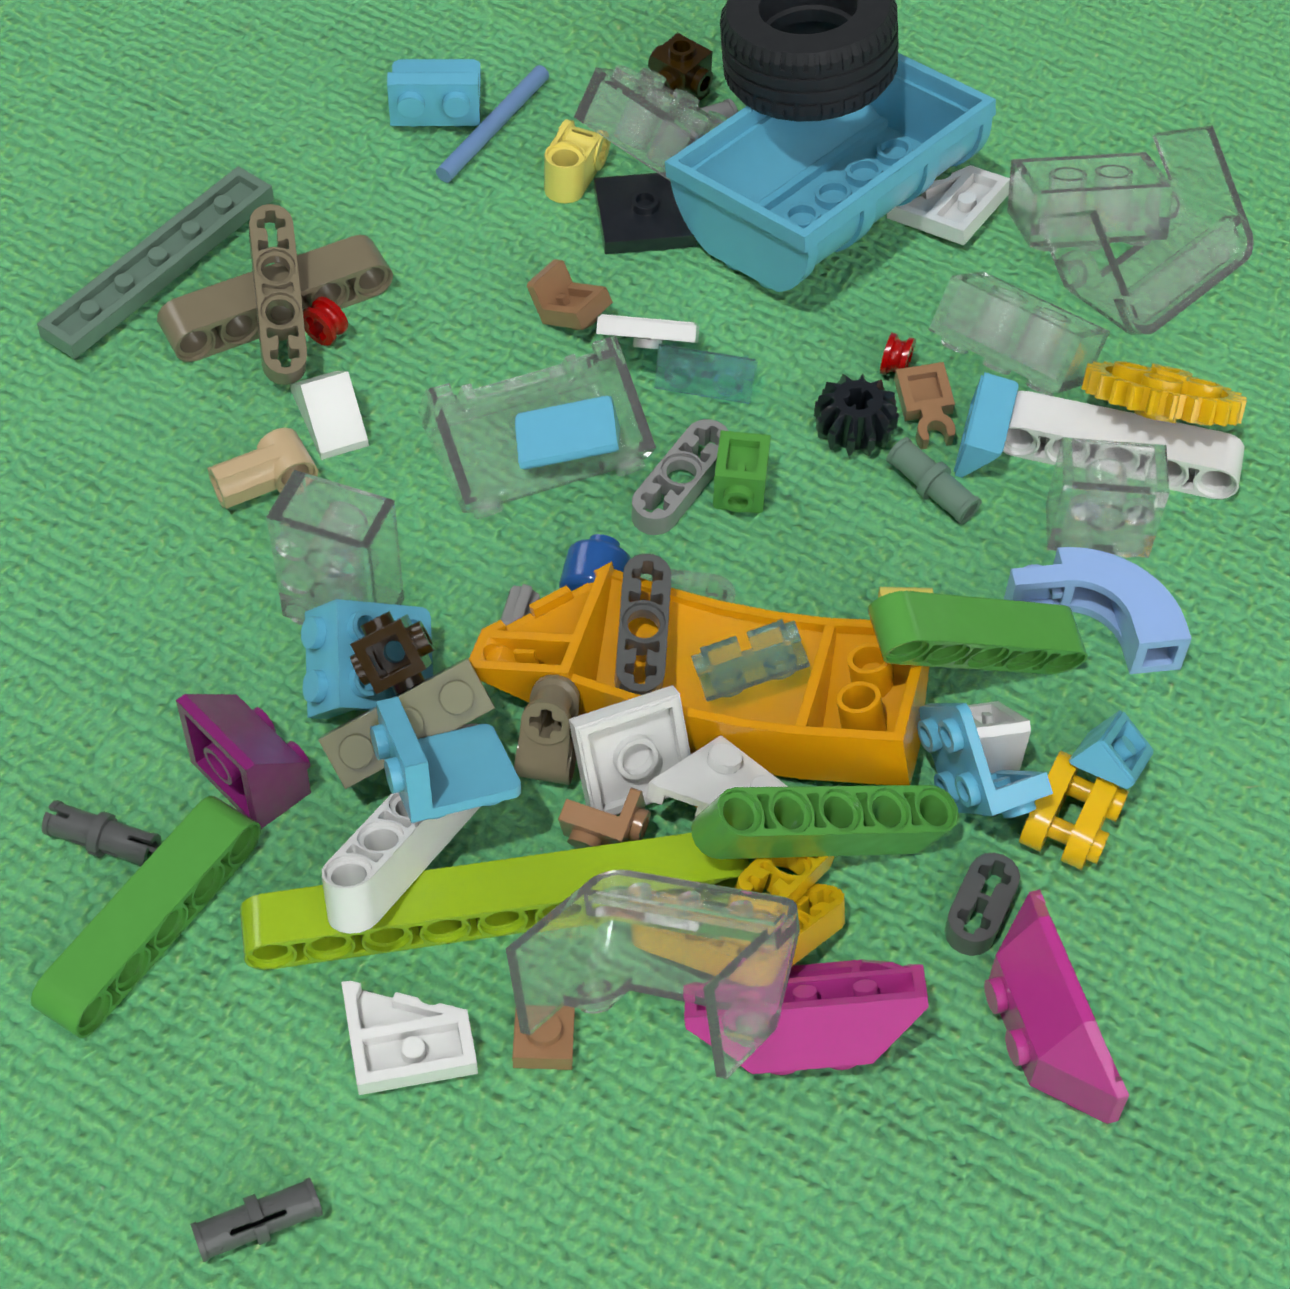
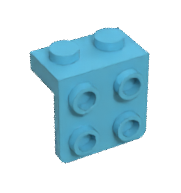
(434, 92)
(330, 679)
(441, 770)
(963, 771)

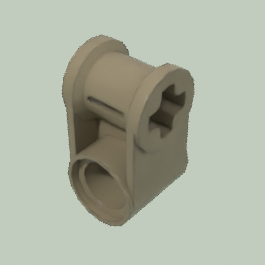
(545, 738)

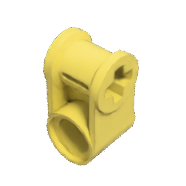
(573, 162)

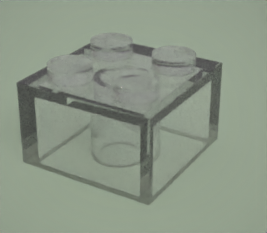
(1107, 496)

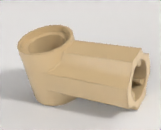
(261, 469)

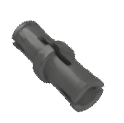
(99, 833)
(256, 1219)

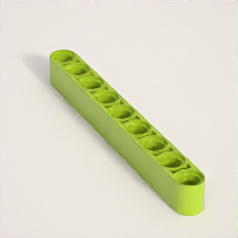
(462, 901)

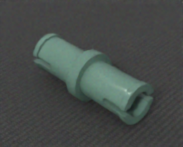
(933, 480)

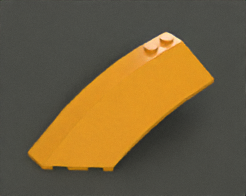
(828, 722)

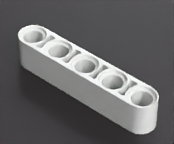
(1197, 457)
(383, 862)

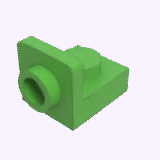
(741, 471)

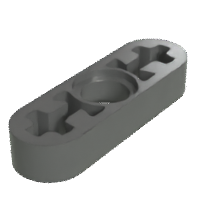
(656, 610)

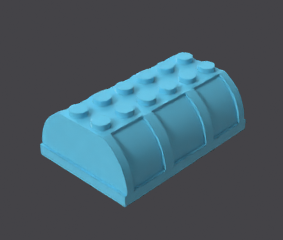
(793, 192)

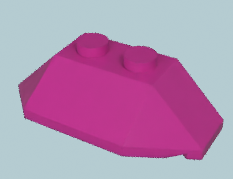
(834, 1016)
(1050, 1018)

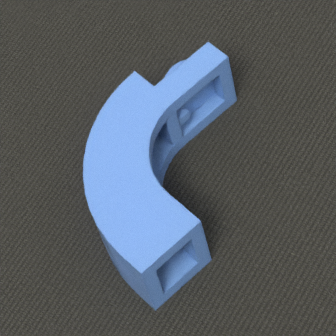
(1117, 595)

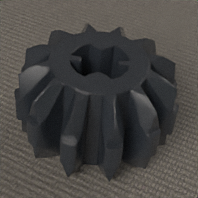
(856, 414)

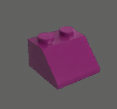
(243, 755)

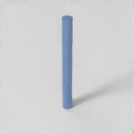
(492, 124)

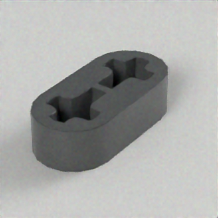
(972, 899)

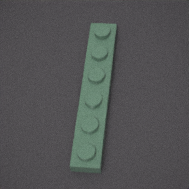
(154, 263)

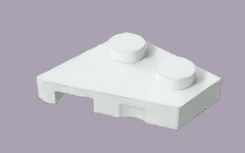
(955, 205)
(708, 774)
(405, 1040)

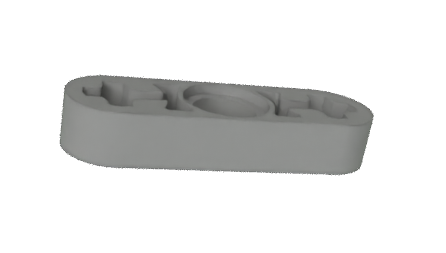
(677, 495)

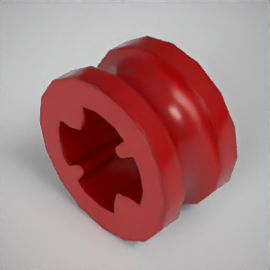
(324, 321)
(897, 354)

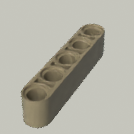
(226, 312)

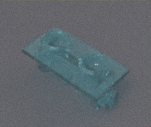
(705, 373)
(773, 655)

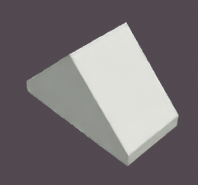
(331, 413)
(1002, 735)

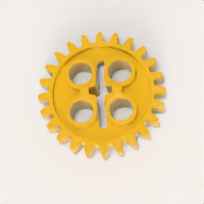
(1164, 393)

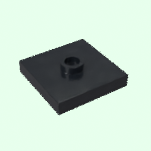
(639, 214)

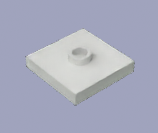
(647, 331)
(628, 746)

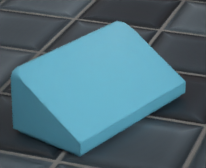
(986, 423)
(567, 432)
(1114, 751)

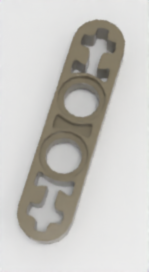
(277, 293)

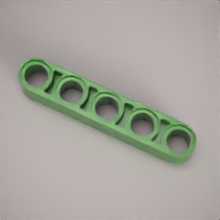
(976, 633)
(823, 821)
(145, 917)

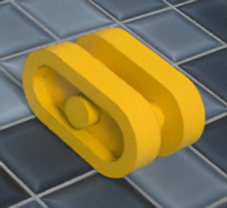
(1084, 838)

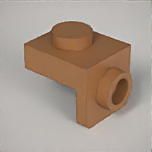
(566, 302)
(595, 827)

